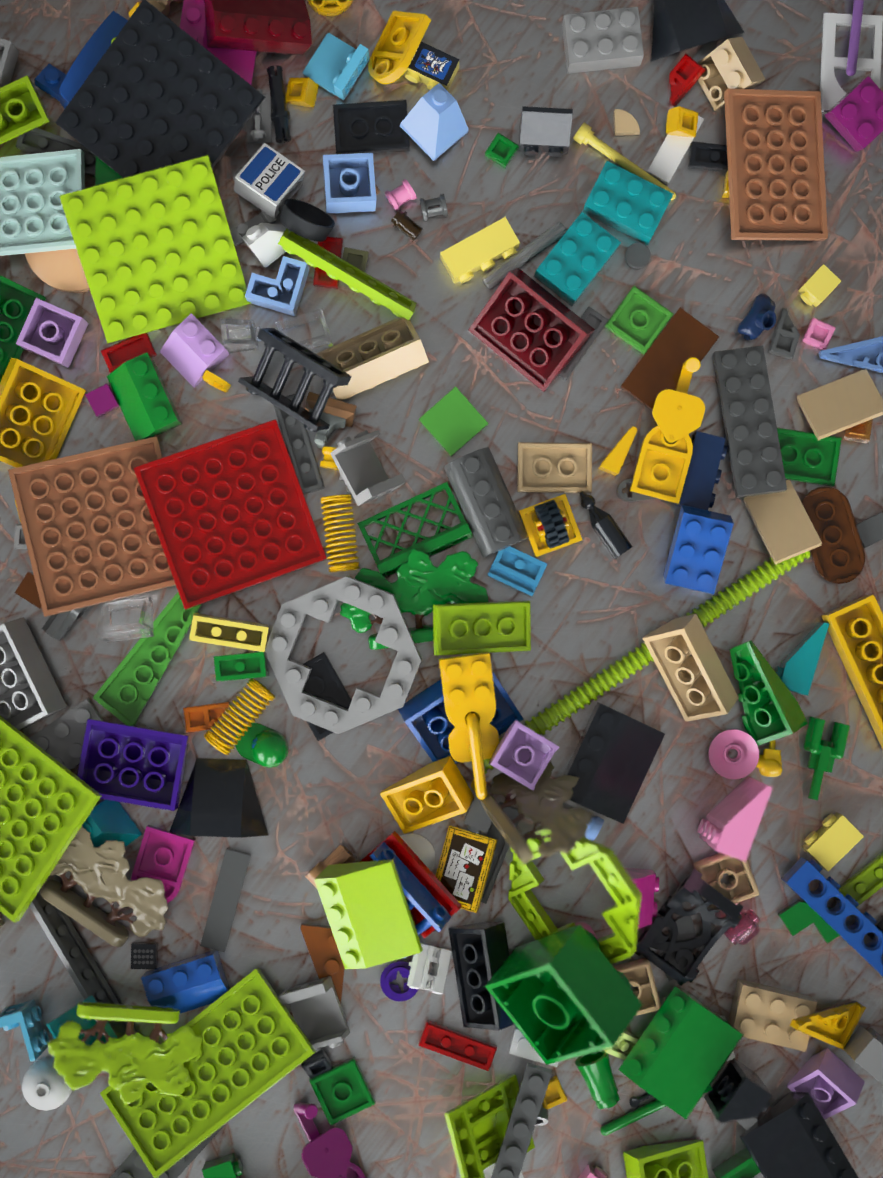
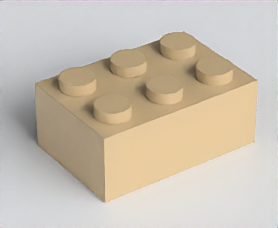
(766, 1014)

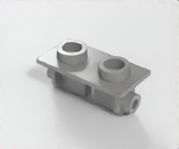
(260, 124)

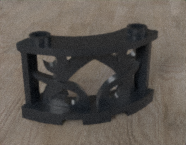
(689, 891)

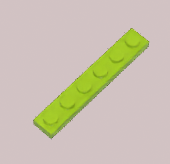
(341, 270)

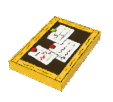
(466, 866)

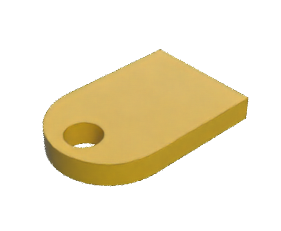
(397, 45)

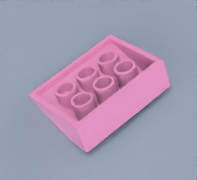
(735, 820)

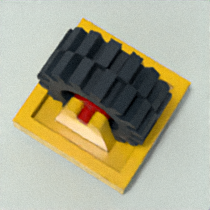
(550, 525)

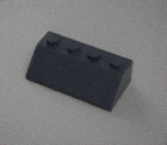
(477, 956)

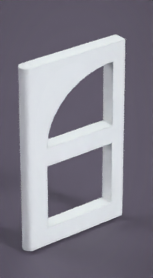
(830, 89)

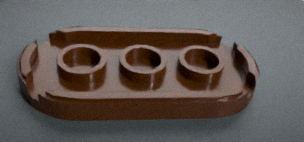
(841, 552)

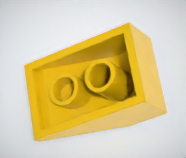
(428, 795)

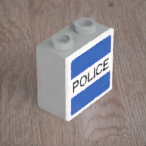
(268, 180)

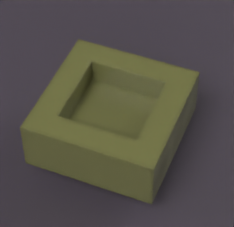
(356, 258)

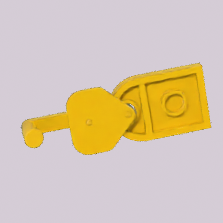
(661, 465)
(470, 708)

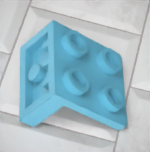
(336, 65)
(29, 1018)

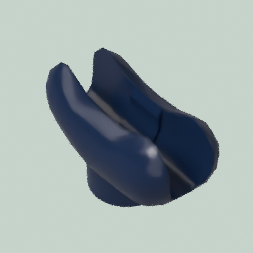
(759, 318)

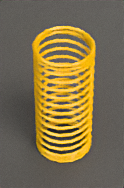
(331, 501)
(215, 740)

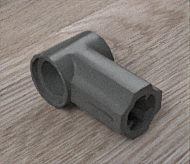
(60, 623)

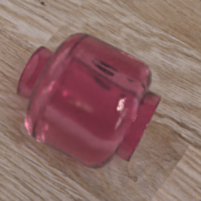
(746, 928)

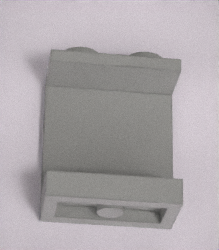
(363, 469)
(317, 1012)

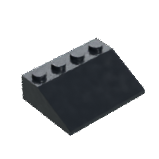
(612, 762)
(796, 1142)

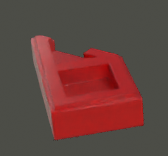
(683, 78)

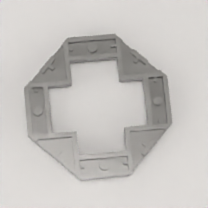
(294, 675)

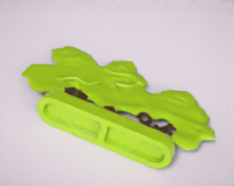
(129, 1059)

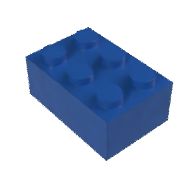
(698, 549)

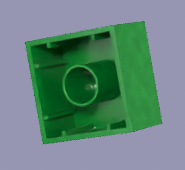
(565, 995)

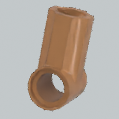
(339, 856)

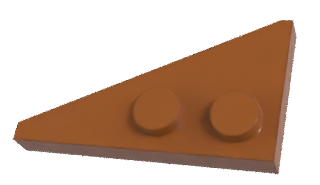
(324, 954)

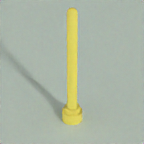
(586, 136)

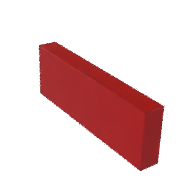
(457, 1045)

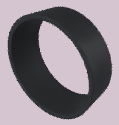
(306, 220)

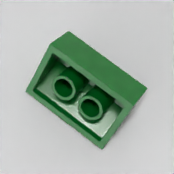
(143, 397)

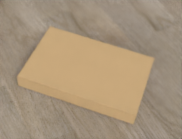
(841, 404)
(554, 467)
(782, 523)

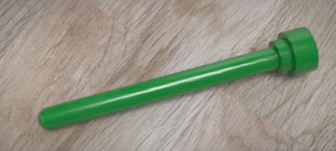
(634, 1116)

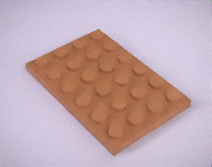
(775, 165)

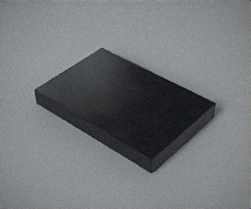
(370, 127)
(325, 684)

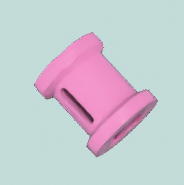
(400, 195)

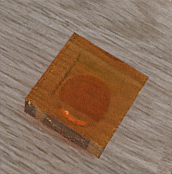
(859, 433)

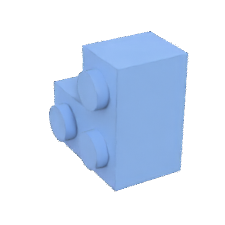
(284, 292)

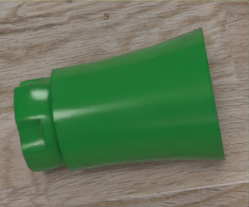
(599, 1078)

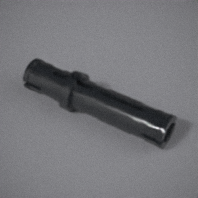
(280, 114)

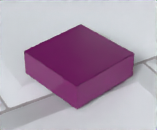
(102, 400)

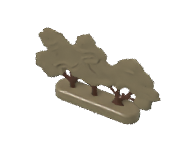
(544, 808)
(102, 874)

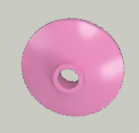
(746, 757)

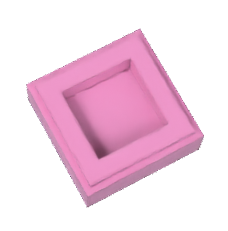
(818, 334)

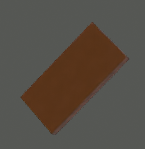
(663, 361)

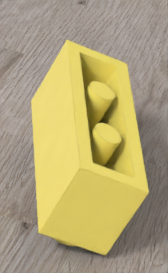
(480, 251)
(228, 632)

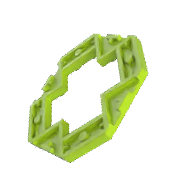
(621, 917)

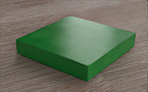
(342, 1091)

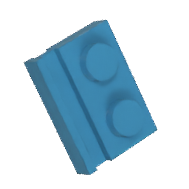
(517, 570)

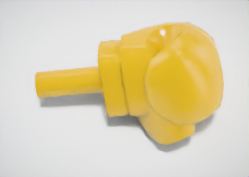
(770, 761)

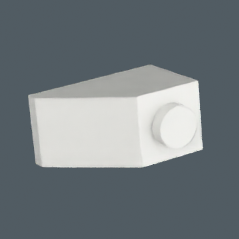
(264, 240)

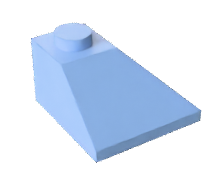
(435, 122)

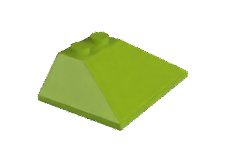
(480, 1126)

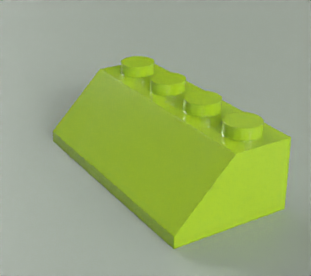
(20, 109)

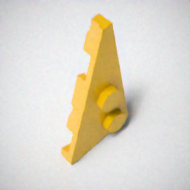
(831, 1025)

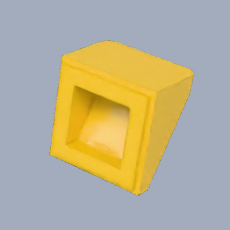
(301, 92)
(682, 122)

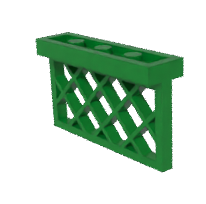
(431, 546)

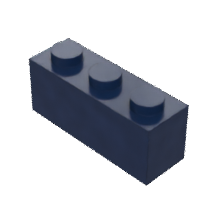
(703, 471)

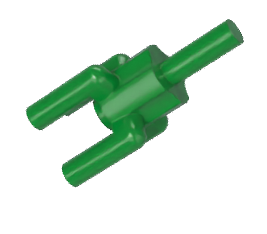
(823, 751)

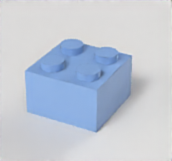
(349, 183)

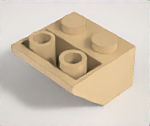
(729, 68)

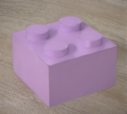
(52, 333)

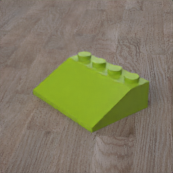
(367, 913)
(667, 1160)

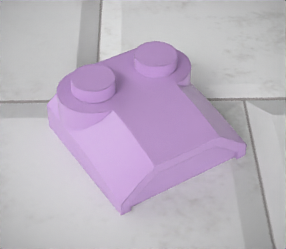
(523, 754)

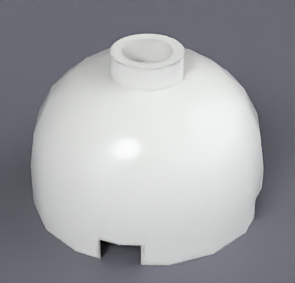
(44, 1086)

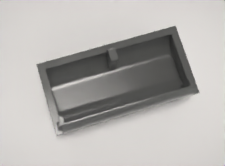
(485, 501)

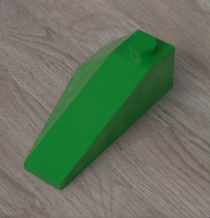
(767, 702)

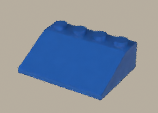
(430, 725)

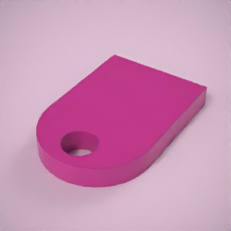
(164, 858)

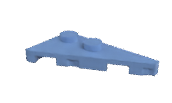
(862, 354)

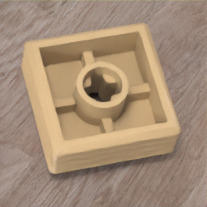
(740, 885)
(641, 975)

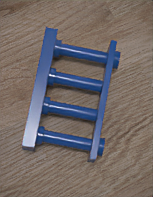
(417, 894)

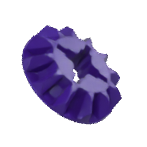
(393, 990)

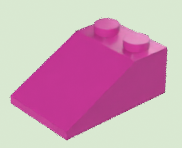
(647, 884)

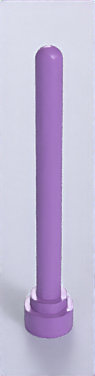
(854, 37)

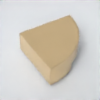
(625, 123)

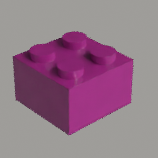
(859, 114)

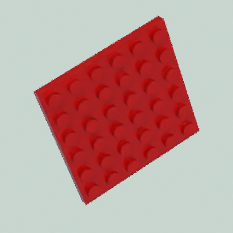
(230, 514)

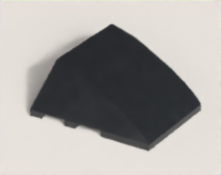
(690, 24)
(220, 801)

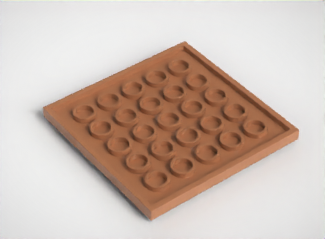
(90, 527)

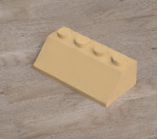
(376, 356)
(691, 668)

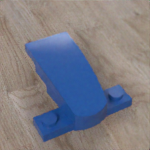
(65, 86)

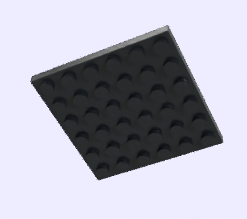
(158, 99)

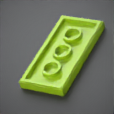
(481, 627)

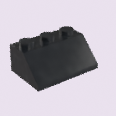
(737, 1094)

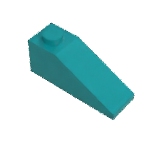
(800, 665)

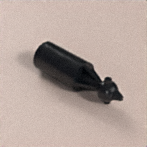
(605, 527)

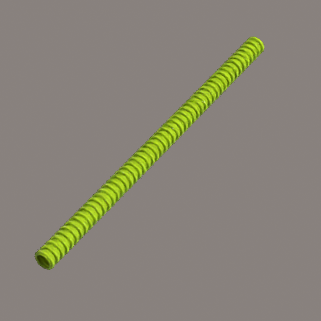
(642, 656)

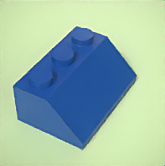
(187, 982)

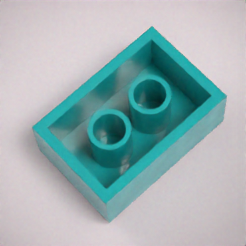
(627, 202)
(577, 259)

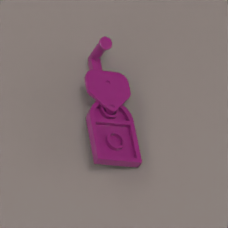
(327, 1153)

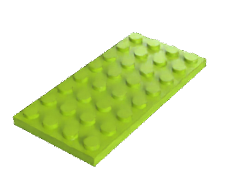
(243, 1053)

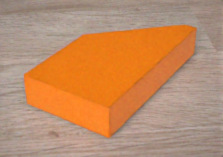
(203, 716)

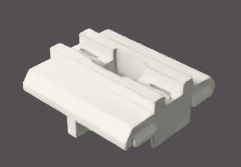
(419, 969)

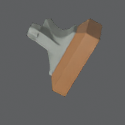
(335, 413)

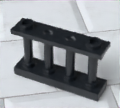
(312, 365)

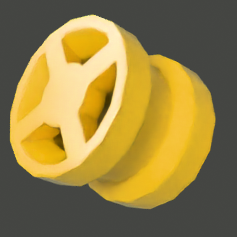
(328, 461)

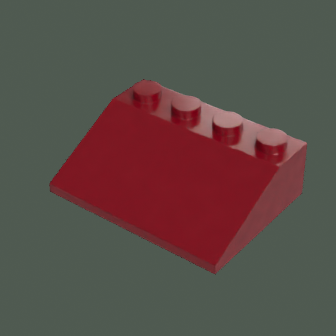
(258, 25)
(530, 329)

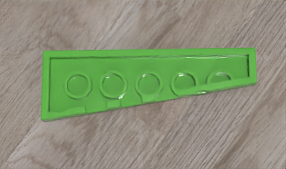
(141, 670)

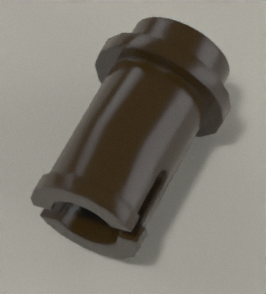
(406, 225)

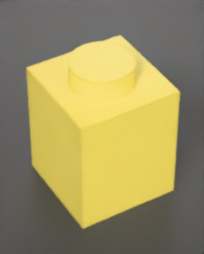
(819, 286)

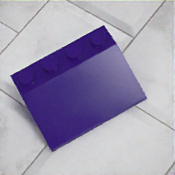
(133, 764)

